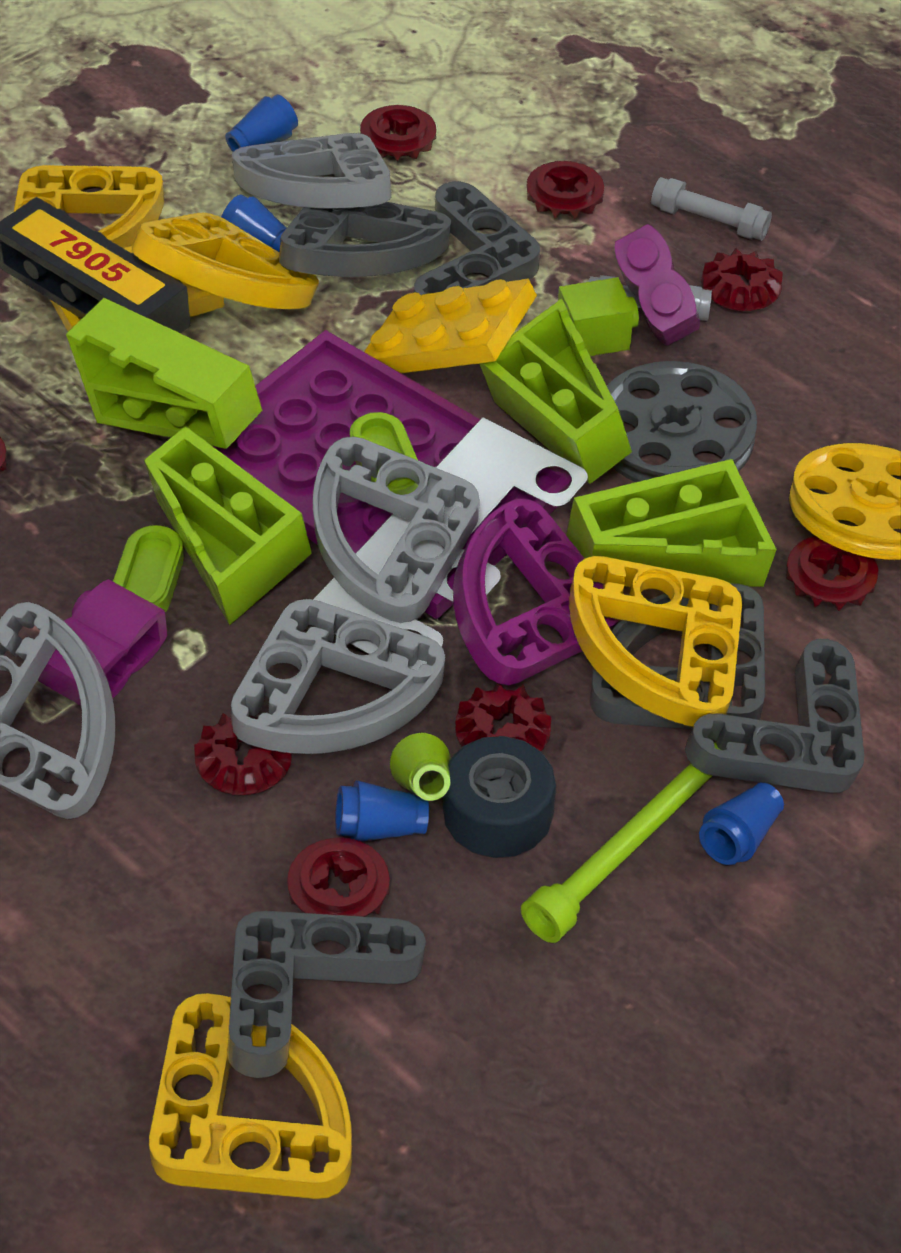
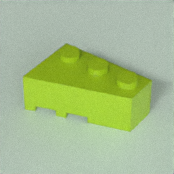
(160, 379)
(558, 393)
(227, 521)
(678, 522)

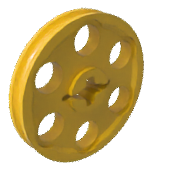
(863, 497)

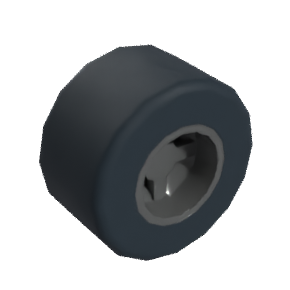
(499, 796)

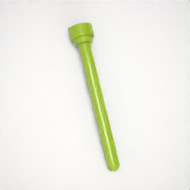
(553, 909)

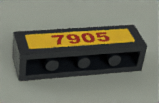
(83, 267)

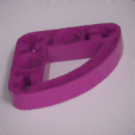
(529, 540)

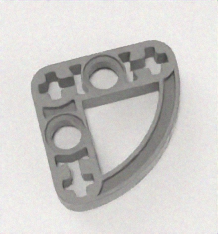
(287, 169)
(421, 507)
(308, 651)
(98, 713)

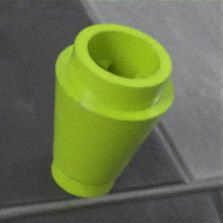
(416, 756)

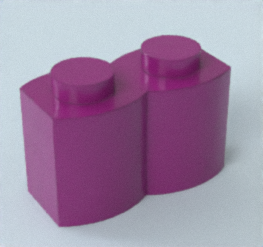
(660, 289)
(118, 630)

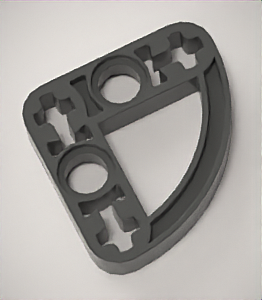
(404, 237)
(748, 675)

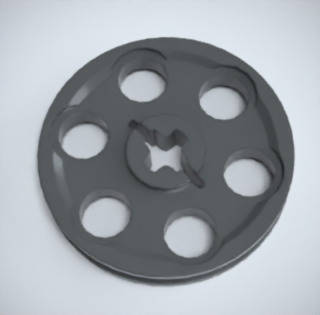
(681, 423)

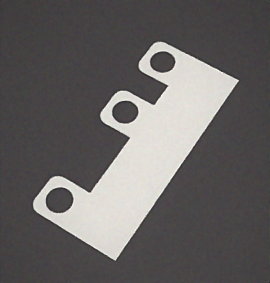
(494, 464)

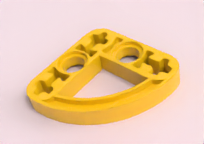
(126, 191)
(243, 267)
(699, 625)
(217, 1136)

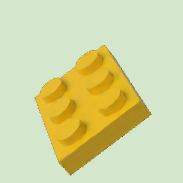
(451, 326)

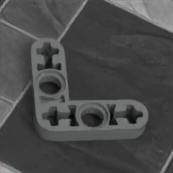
(502, 255)
(804, 743)
(296, 957)

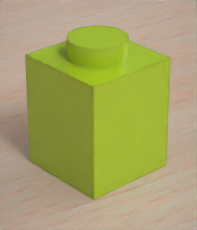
(601, 314)

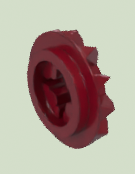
(411, 130)
(565, 177)
(728, 288)
(815, 557)
(477, 715)
(219, 765)
(353, 863)

